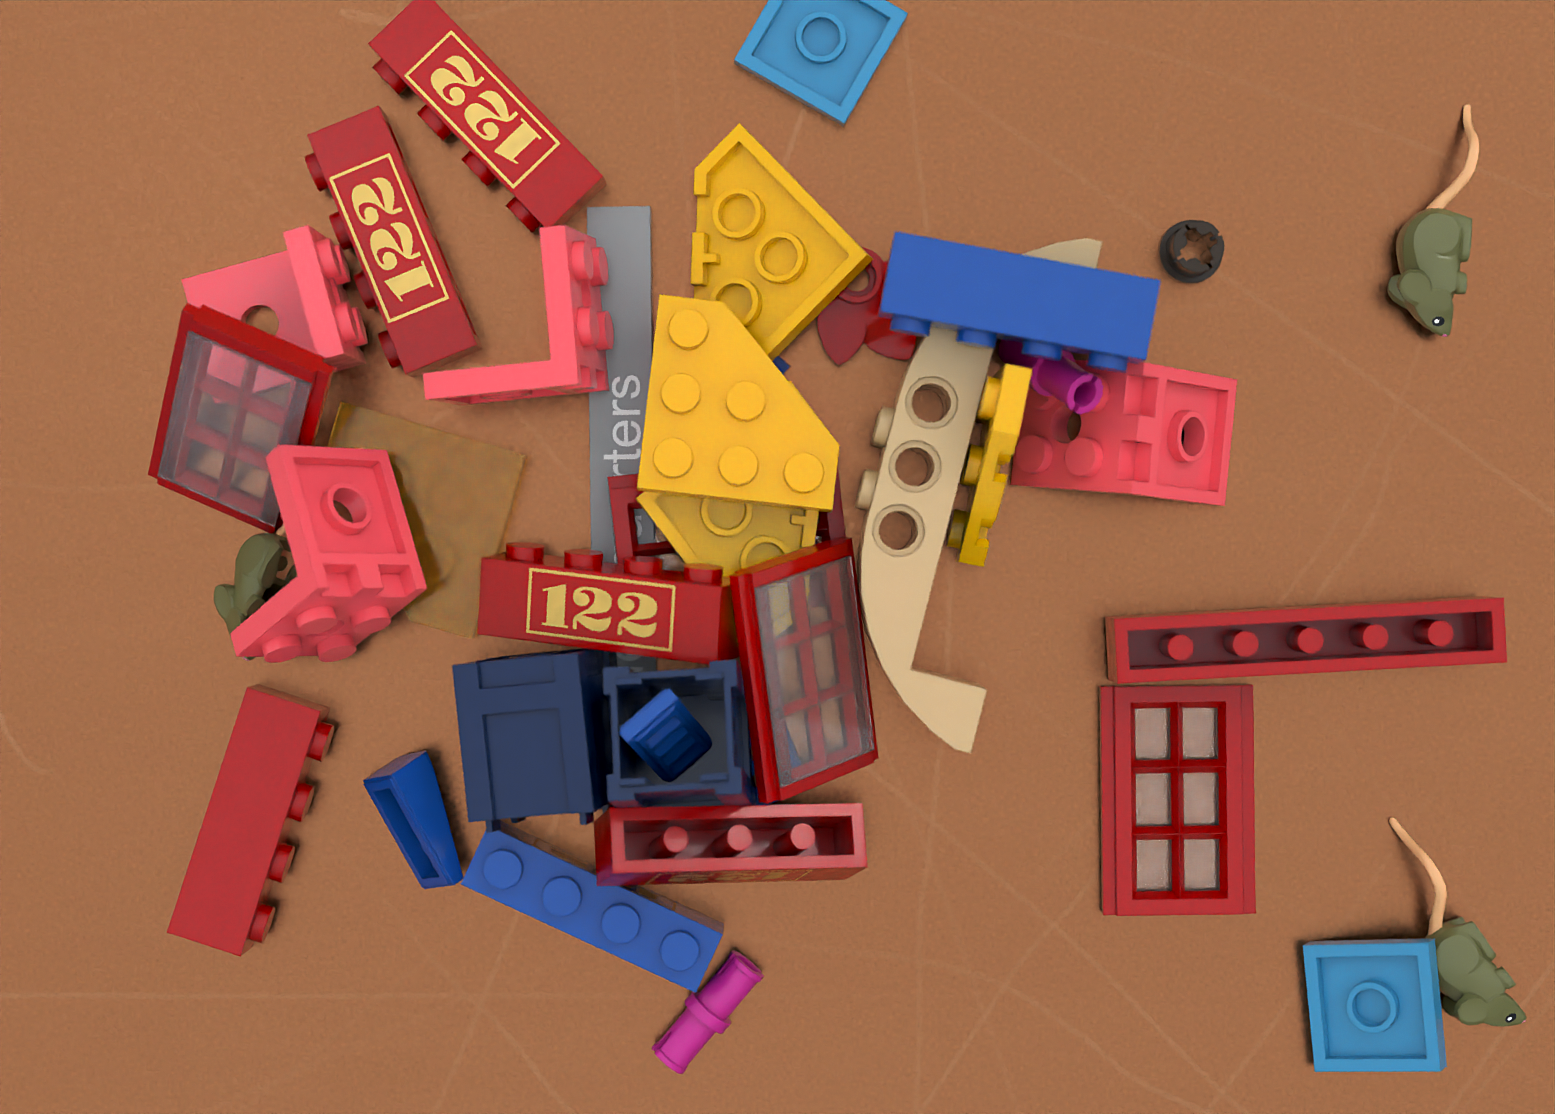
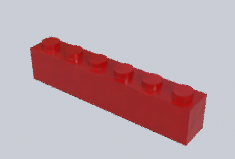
(1306, 639)

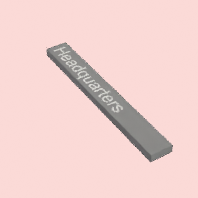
(620, 413)

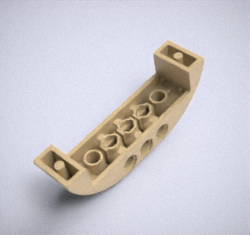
(898, 582)

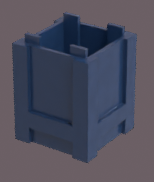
(719, 705)
(535, 735)

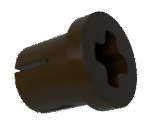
(1191, 270)

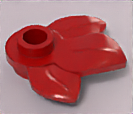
(855, 320)

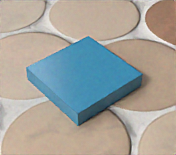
(821, 49)
(1375, 1005)

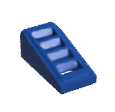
(666, 736)
(416, 817)

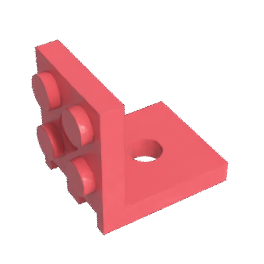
(300, 288)
(576, 332)
(1134, 437)
(346, 571)

